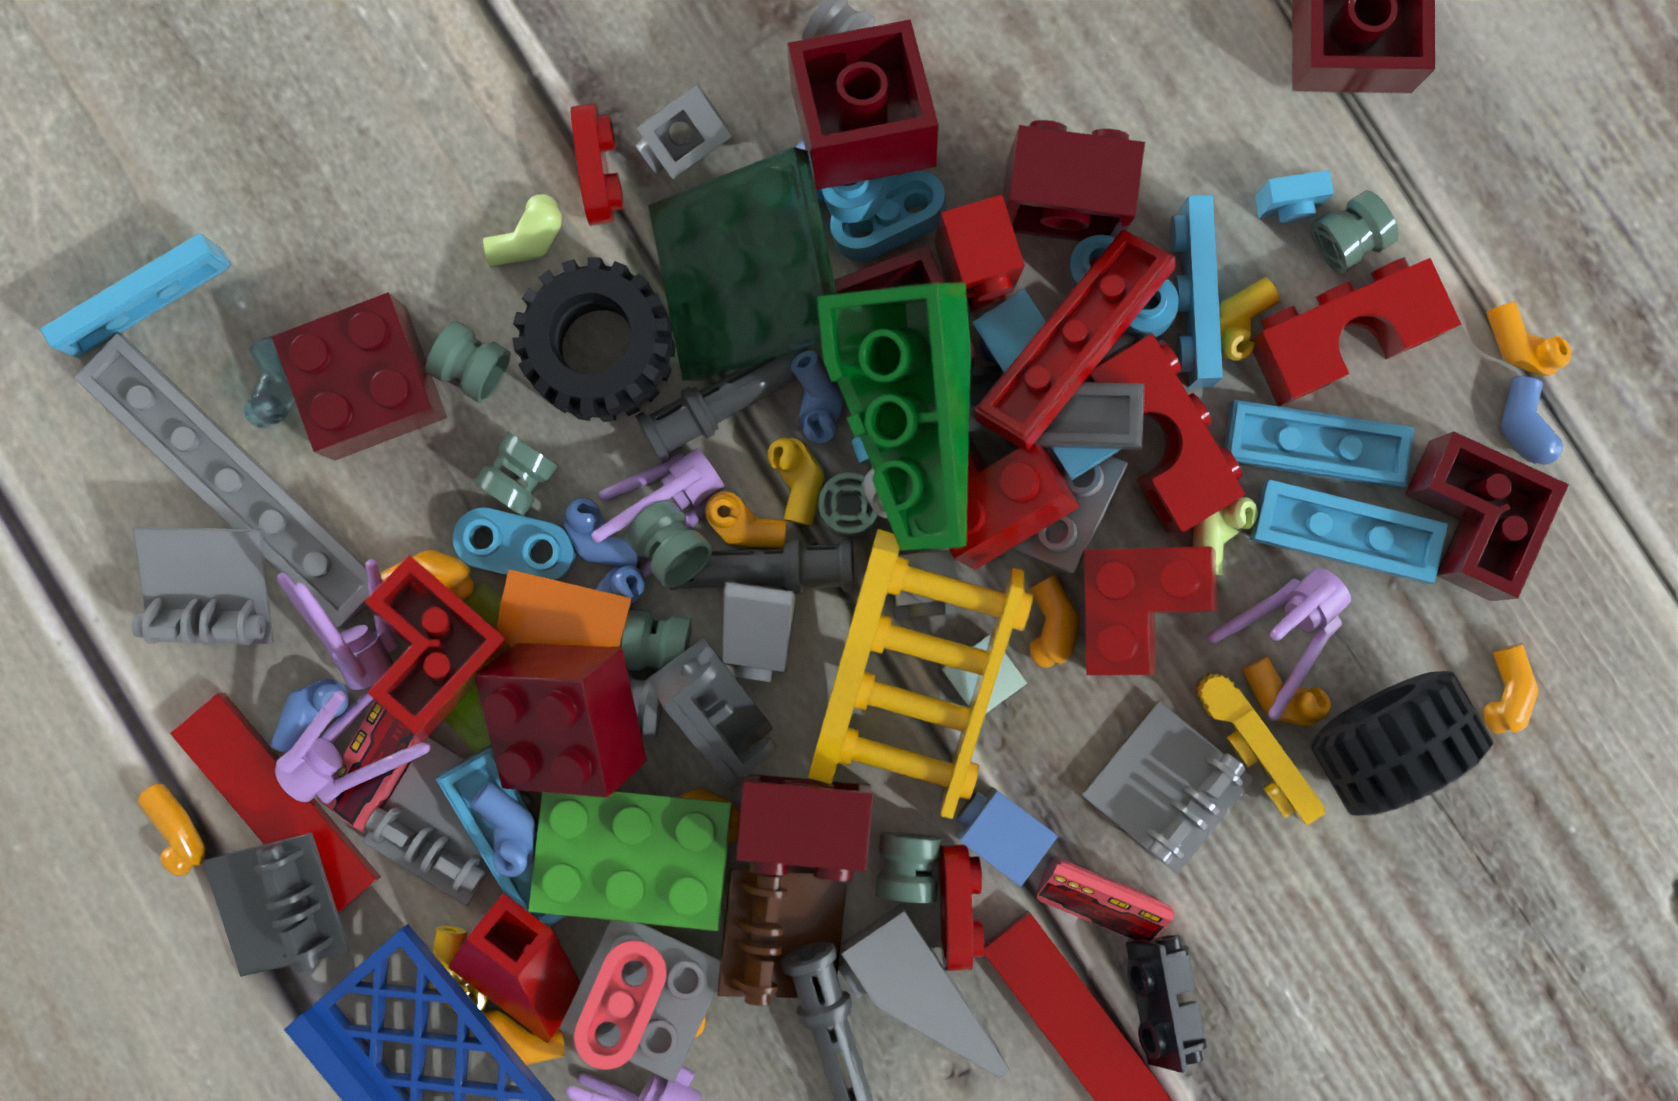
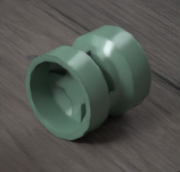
(1353, 232)
(464, 360)
(523, 462)
(848, 516)
(667, 542)
(652, 641)
(908, 867)

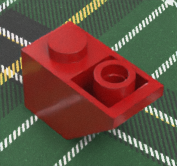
(519, 967)

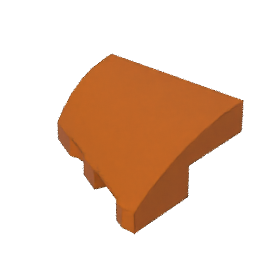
(559, 613)

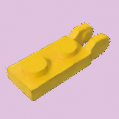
(1255, 744)

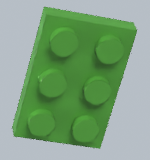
(632, 858)

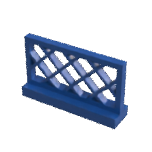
(357, 1068)

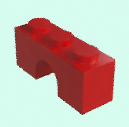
(1399, 308)
(1194, 472)

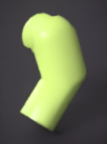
(531, 237)
(1223, 526)

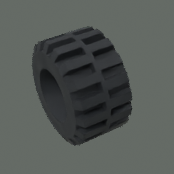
(565, 300)
(1402, 744)

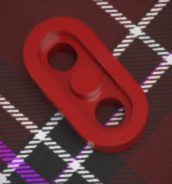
(599, 188)
(960, 933)

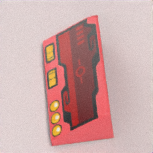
(375, 739)
(1103, 901)

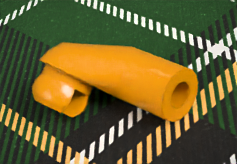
(740, 526)
(176, 827)

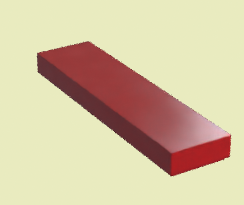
(1074, 339)
(244, 773)
(1070, 1014)

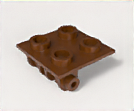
(769, 919)

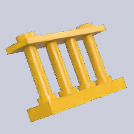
(874, 632)

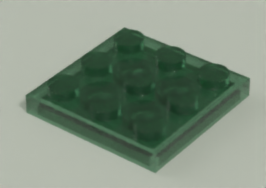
(743, 264)

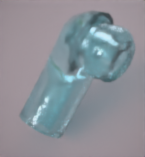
(272, 395)

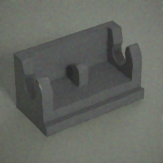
(714, 712)

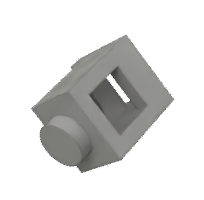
(706, 125)
(915, 606)

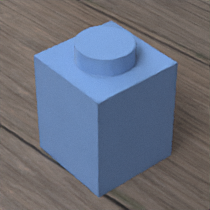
(1004, 834)

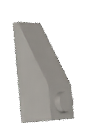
(757, 630)
(910, 983)

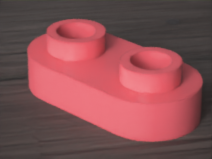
(620, 1003)

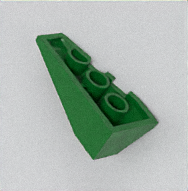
(907, 388)

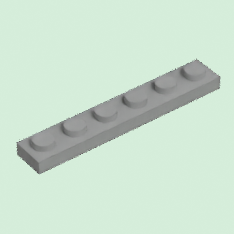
(226, 477)

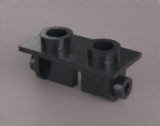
(1167, 1030)

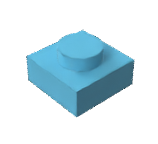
(1294, 196)

